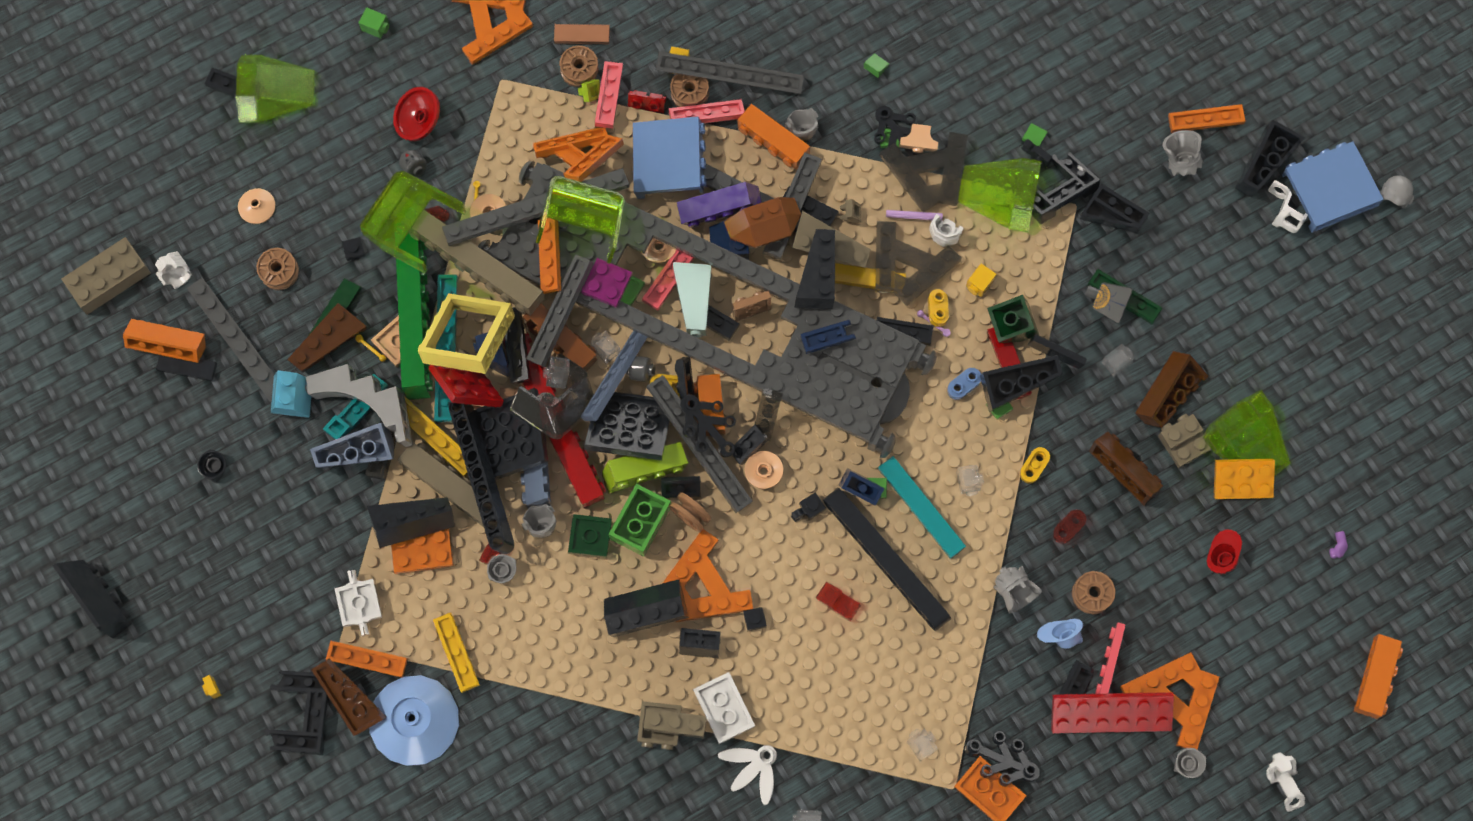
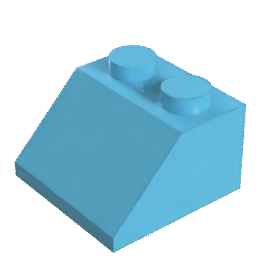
(290, 395)

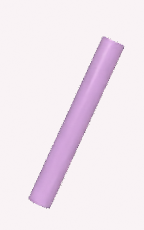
(912, 215)

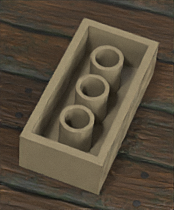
(105, 276)

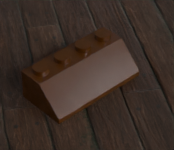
(1126, 468)

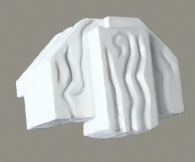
(944, 232)
(173, 270)

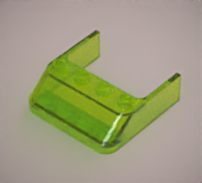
(583, 207)
(398, 211)

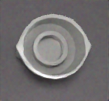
(501, 568)
(1190, 763)

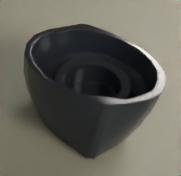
(211, 465)

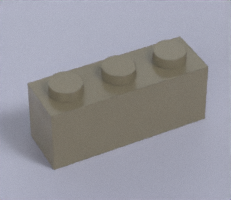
(675, 723)

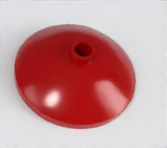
(416, 114)

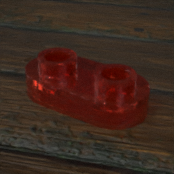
(1067, 526)

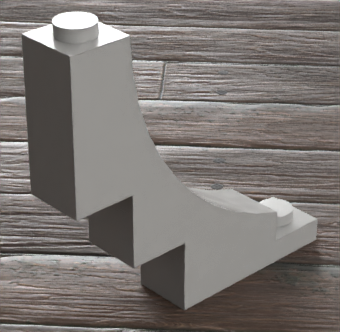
(388, 403)

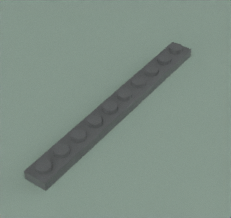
(520, 211)

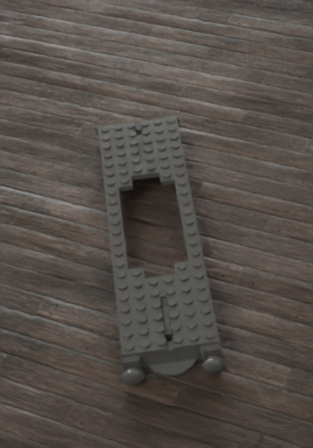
(826, 383)

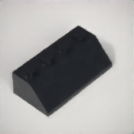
(645, 608)

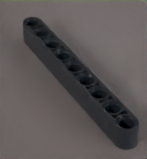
(481, 477)
(886, 559)

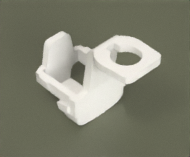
(1285, 210)
(1281, 771)

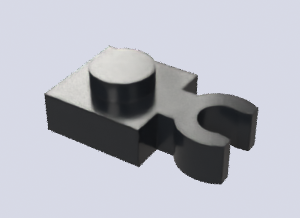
(1037, 153)

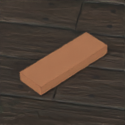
(581, 34)

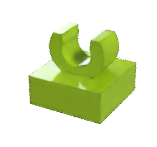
(590, 90)

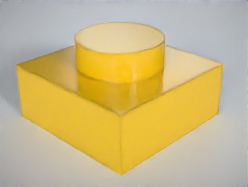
(210, 687)

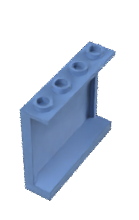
(668, 156)
(1333, 185)

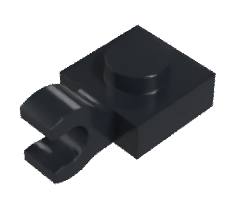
(810, 507)

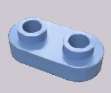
(965, 383)

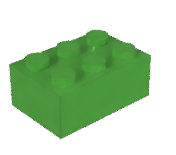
(640, 520)

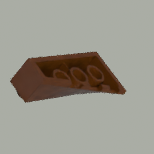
(1172, 386)

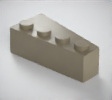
(845, 247)

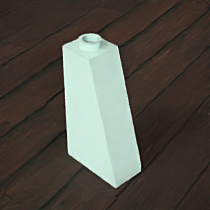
(693, 290)

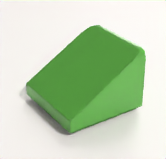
(876, 65)

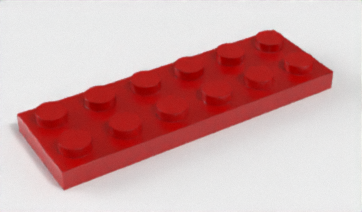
(1112, 712)

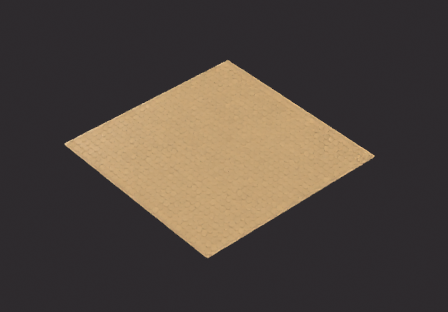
(810, 674)

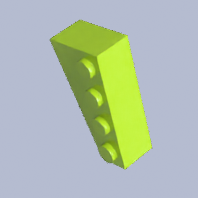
(629, 470)

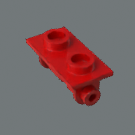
(641, 101)

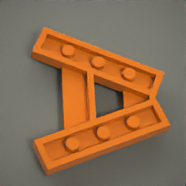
(492, 39)
(569, 147)
(721, 599)
(1192, 716)

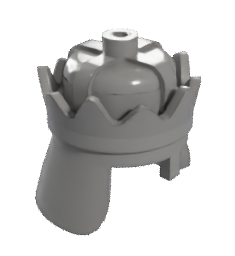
(1183, 152)
(1016, 588)

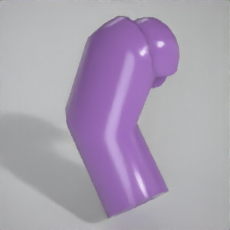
(1341, 546)

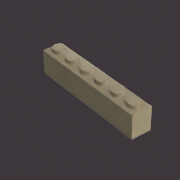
(441, 479)

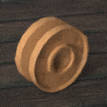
(574, 56)
(681, 97)
(269, 261)
(690, 512)
(1101, 584)

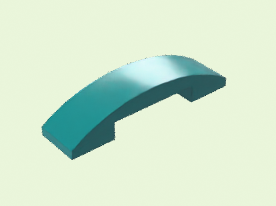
(350, 417)

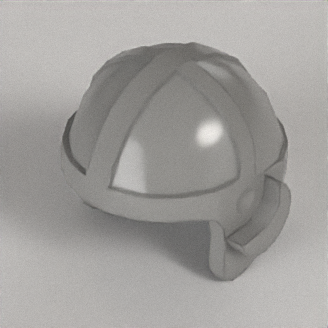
(802, 123)
(1398, 190)
(539, 520)

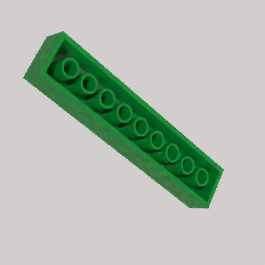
(413, 321)

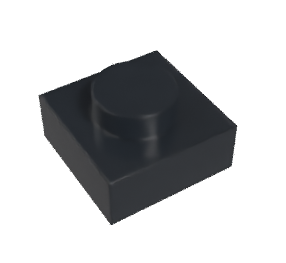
(353, 248)
(754, 619)

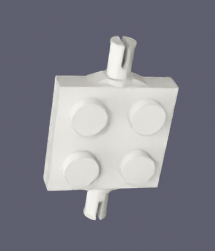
(358, 603)

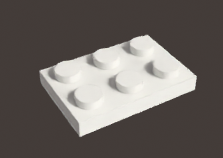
(724, 708)

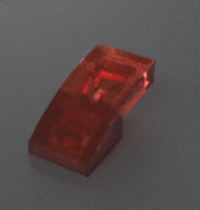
(838, 601)

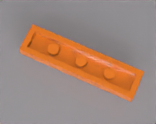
(1206, 118)
(550, 257)
(366, 659)

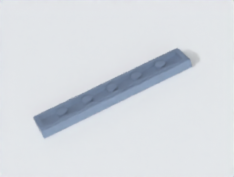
(613, 377)

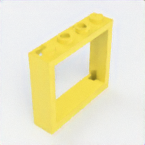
(490, 346)

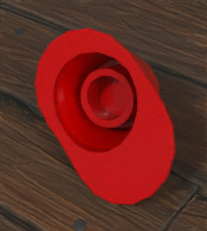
(1224, 552)

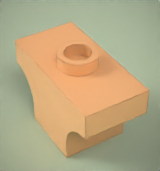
(919, 139)

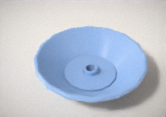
(428, 734)

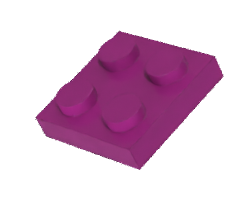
(606, 282)

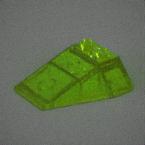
(271, 88)
(1002, 191)
(1248, 432)

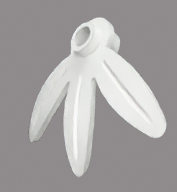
(758, 764)

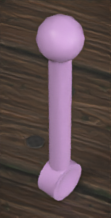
(946, 332)

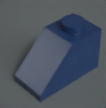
(861, 486)

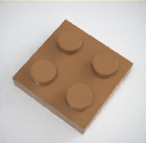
(751, 306)

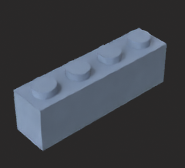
(359, 447)
(536, 485)

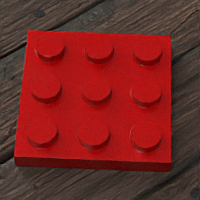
(466, 386)

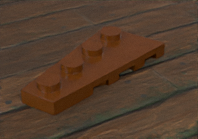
(326, 338)
(351, 703)

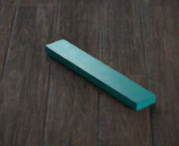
(921, 507)

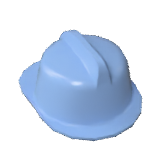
(1064, 633)

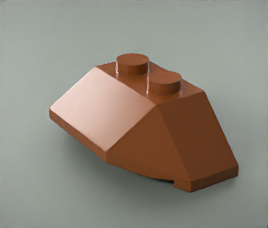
(764, 222)

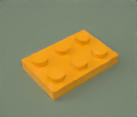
(1244, 478)

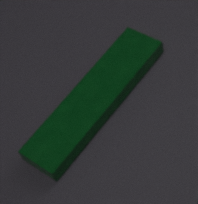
(344, 296)
(1137, 303)

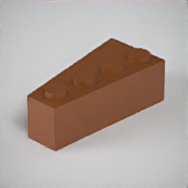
(568, 343)

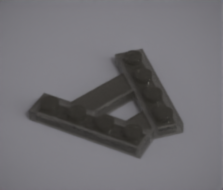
(908, 169)
(929, 266)

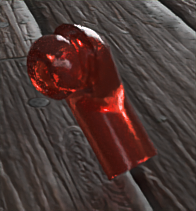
(439, 212)
(487, 554)

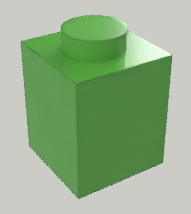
(374, 23)

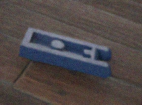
(826, 337)

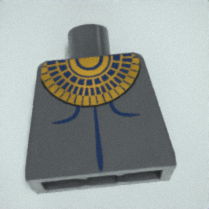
(1110, 299)

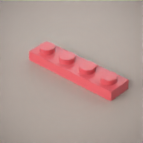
(608, 95)
(710, 112)
(665, 281)
(1111, 654)

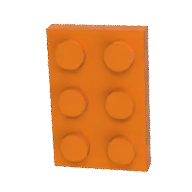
(423, 553)
(988, 794)

